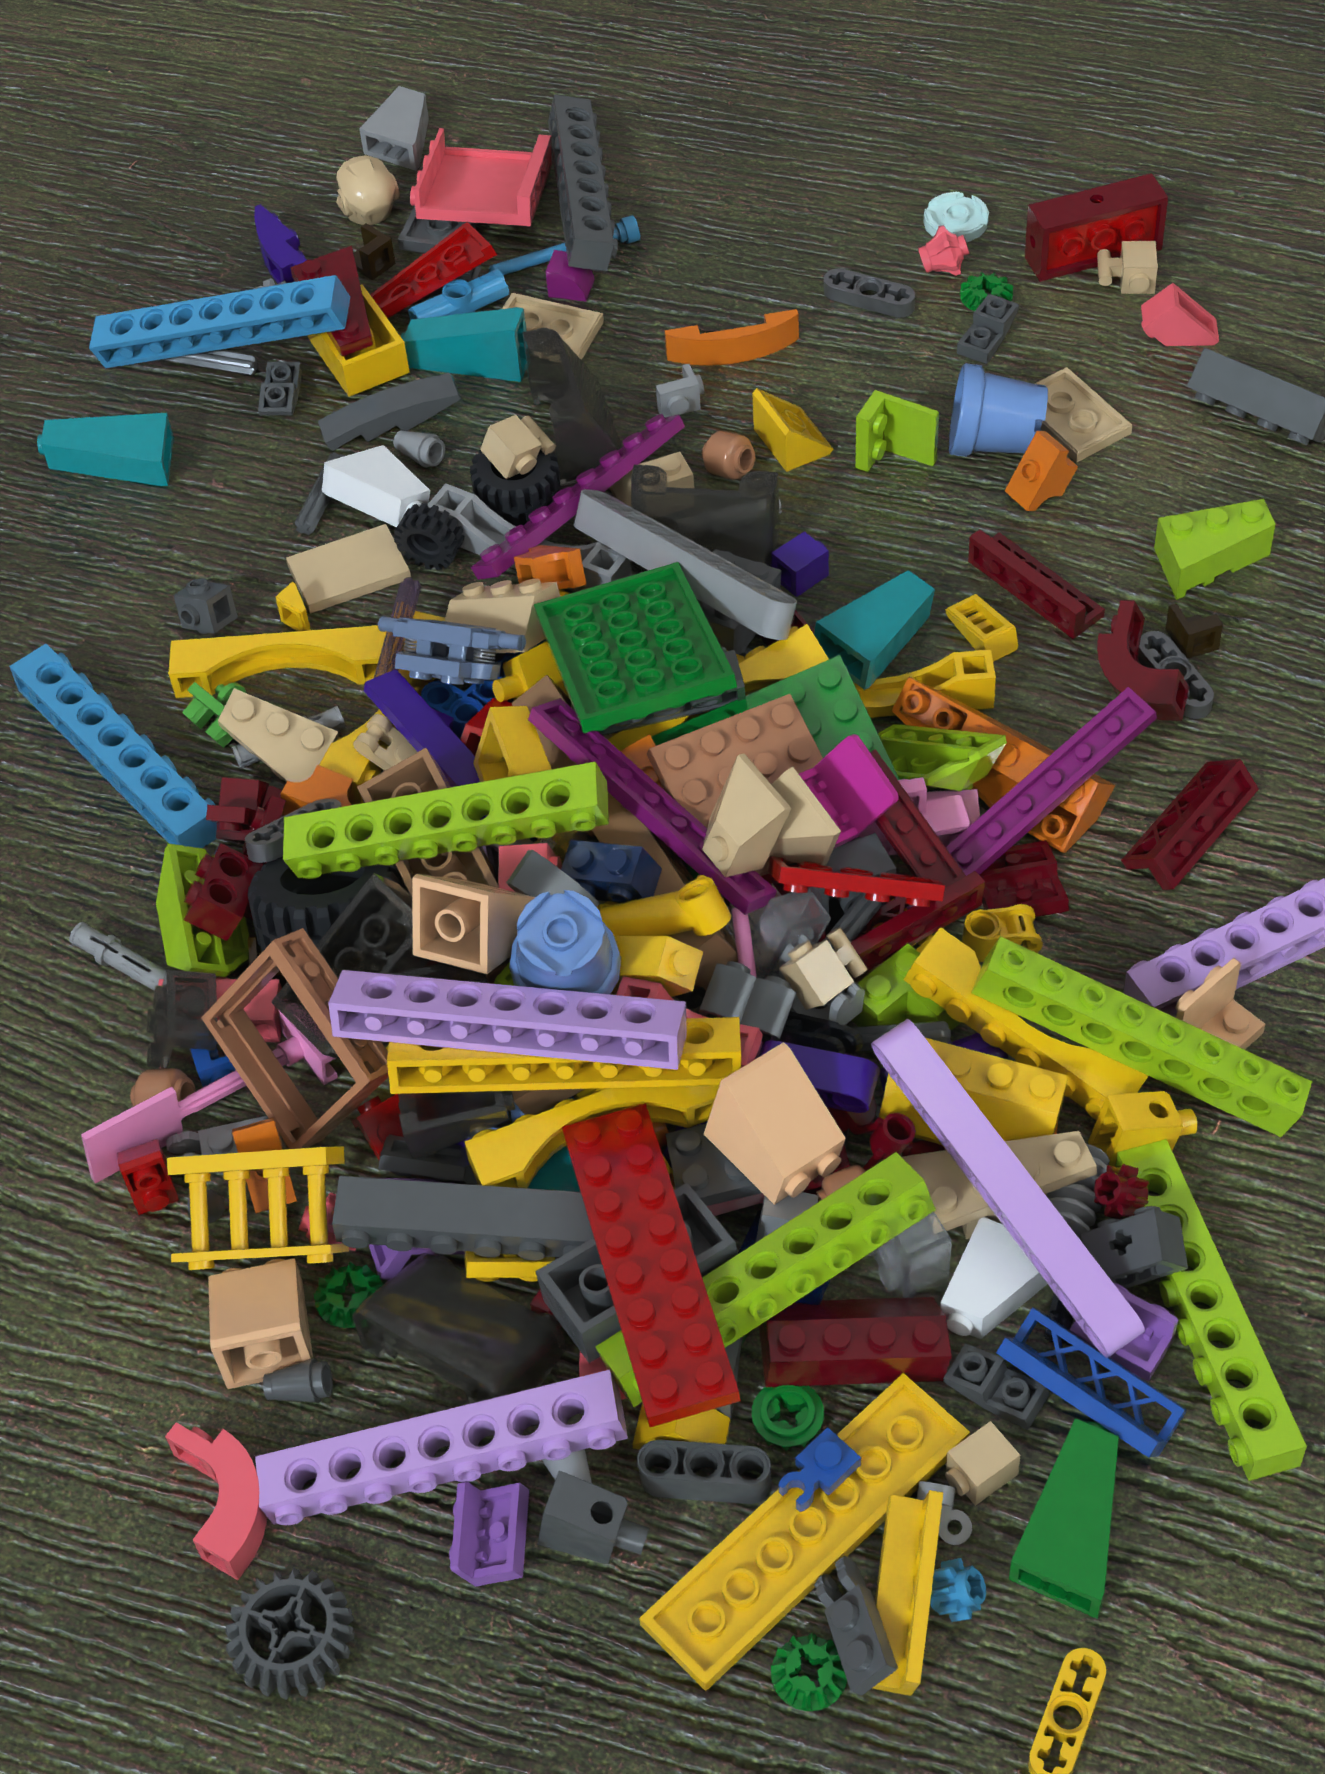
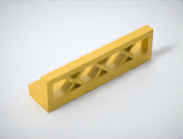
(906, 1584)

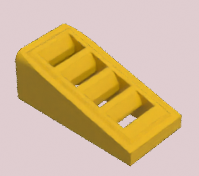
(984, 629)

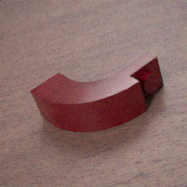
(1117, 652)

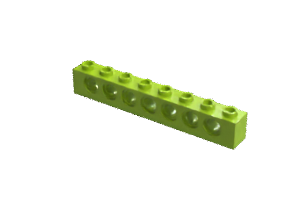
(461, 806)
(1142, 1037)
(800, 1256)
(1256, 1450)

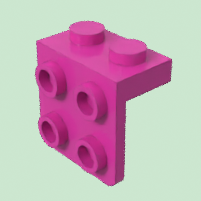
(851, 787)

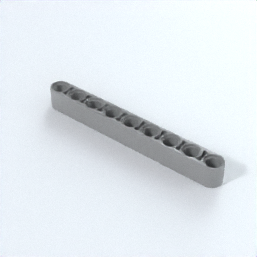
(711, 577)

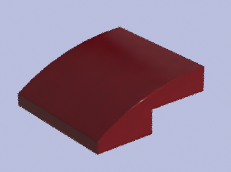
(1027, 877)

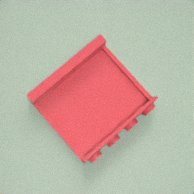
(481, 183)

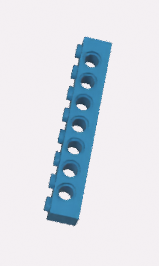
(220, 322)
(114, 748)

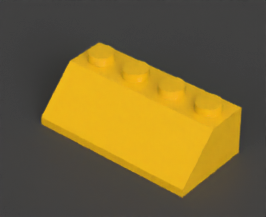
(1012, 1095)

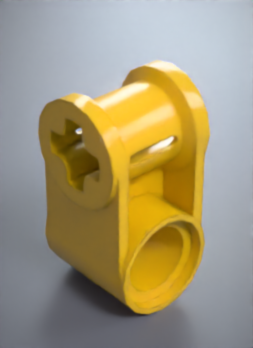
(985, 927)

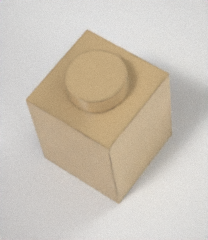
(982, 1464)

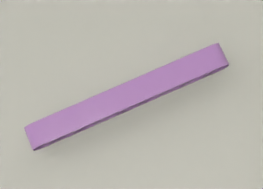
(1008, 1189)

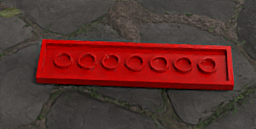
(650, 1267)

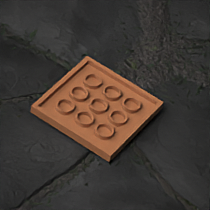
(699, 762)

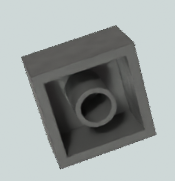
(860, 853)

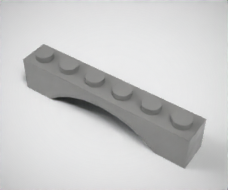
(486, 528)

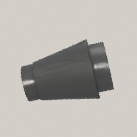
(300, 1382)

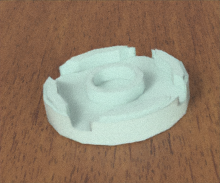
(957, 214)

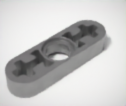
(847, 285)
(1173, 658)
(267, 842)

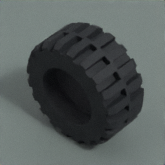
(289, 903)

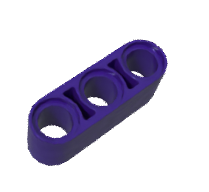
(839, 1078)

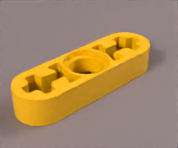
(1091, 1690)

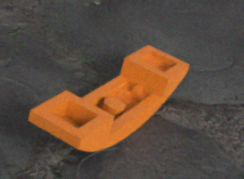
(732, 345)

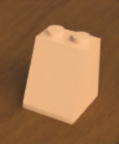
(464, 922)
(775, 1125)
(258, 1321)

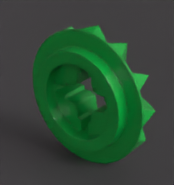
(973, 295)
(330, 1302)
(794, 1398)
(800, 1691)

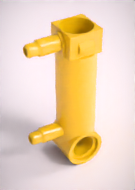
(694, 907)

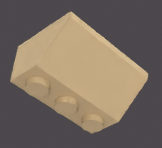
(503, 608)

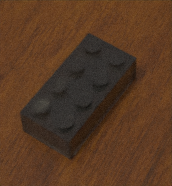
(367, 937)

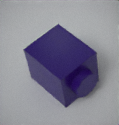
(802, 563)

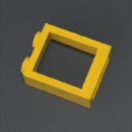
(509, 745)

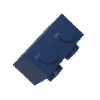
(612, 870)

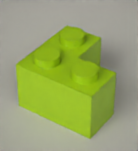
(892, 999)

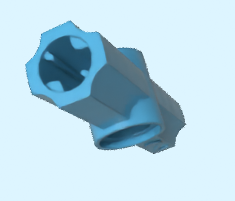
(463, 296)

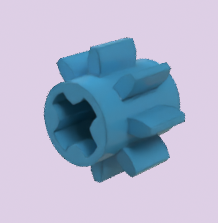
(957, 1590)

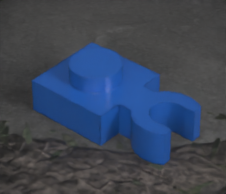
(823, 1465)

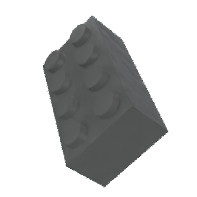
(578, 1289)

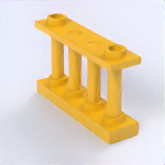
(236, 1170)

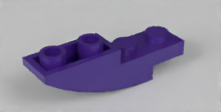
(277, 245)

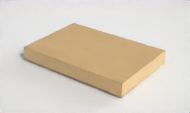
(572, 323)
(1080, 416)
(348, 568)

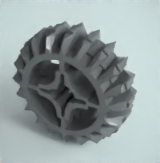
(260, 1617)

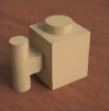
(1135, 267)
(514, 445)
(819, 971)

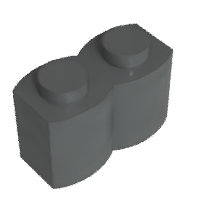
(752, 999)

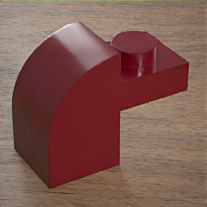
(236, 807)

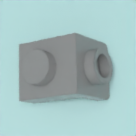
(680, 395)

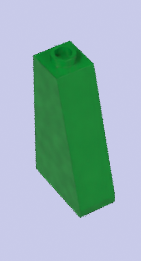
(1069, 1530)

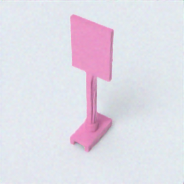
(162, 1113)

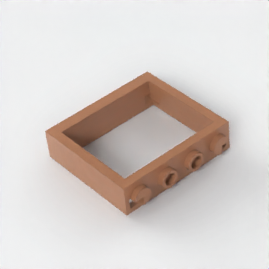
(257, 1065)

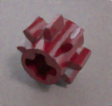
(1121, 1191)

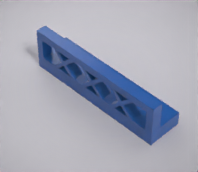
(1083, 1397)

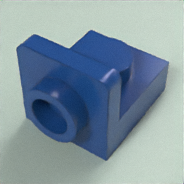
(210, 1065)

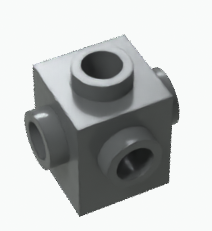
(205, 606)

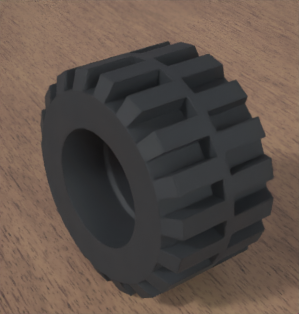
(520, 494)

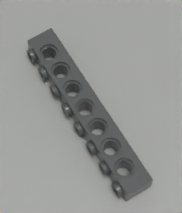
(581, 184)

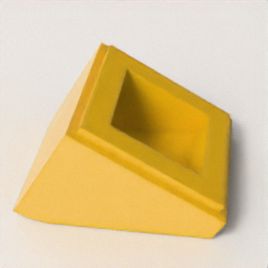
(292, 608)

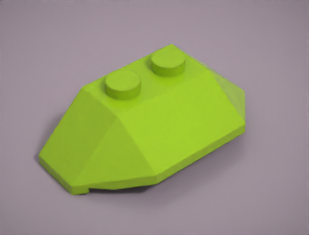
(941, 756)
(184, 943)

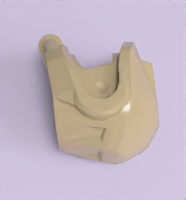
(366, 190)

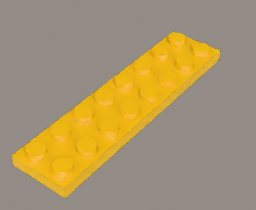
(782, 1552)

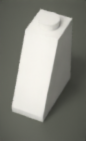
(374, 484)
(989, 1281)

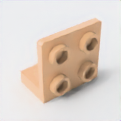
(1216, 1011)

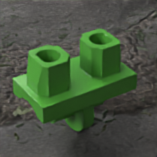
(205, 706)

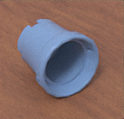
(994, 413)
(564, 946)

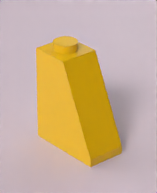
(659, 961)

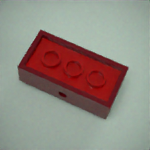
(1073, 228)

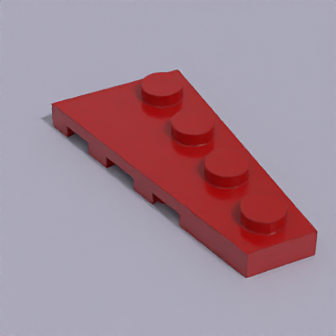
(435, 268)
(916, 890)

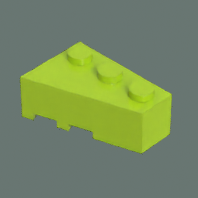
(1212, 541)

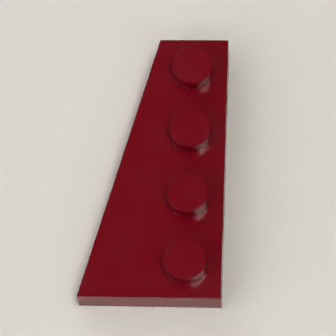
(343, 265)

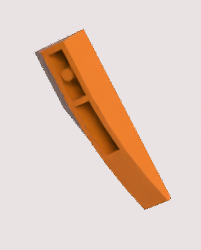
(1064, 825)

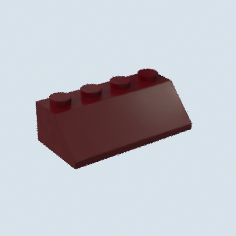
(856, 1342)

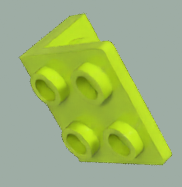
(895, 427)

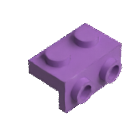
(1147, 1350)
(489, 1533)

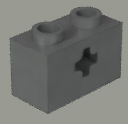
(1138, 1246)

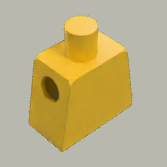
(526, 671)
(1139, 1120)

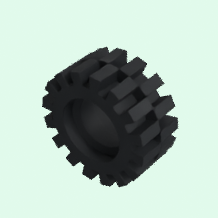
(429, 536)

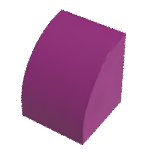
(567, 281)

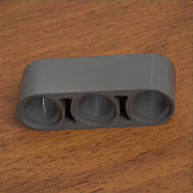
(721, 1486)

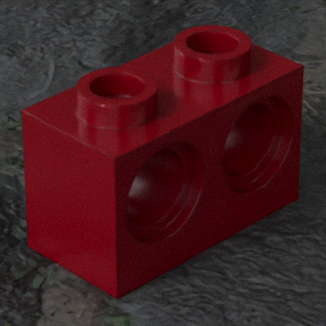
(222, 892)

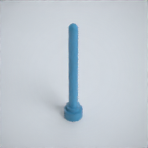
(625, 230)

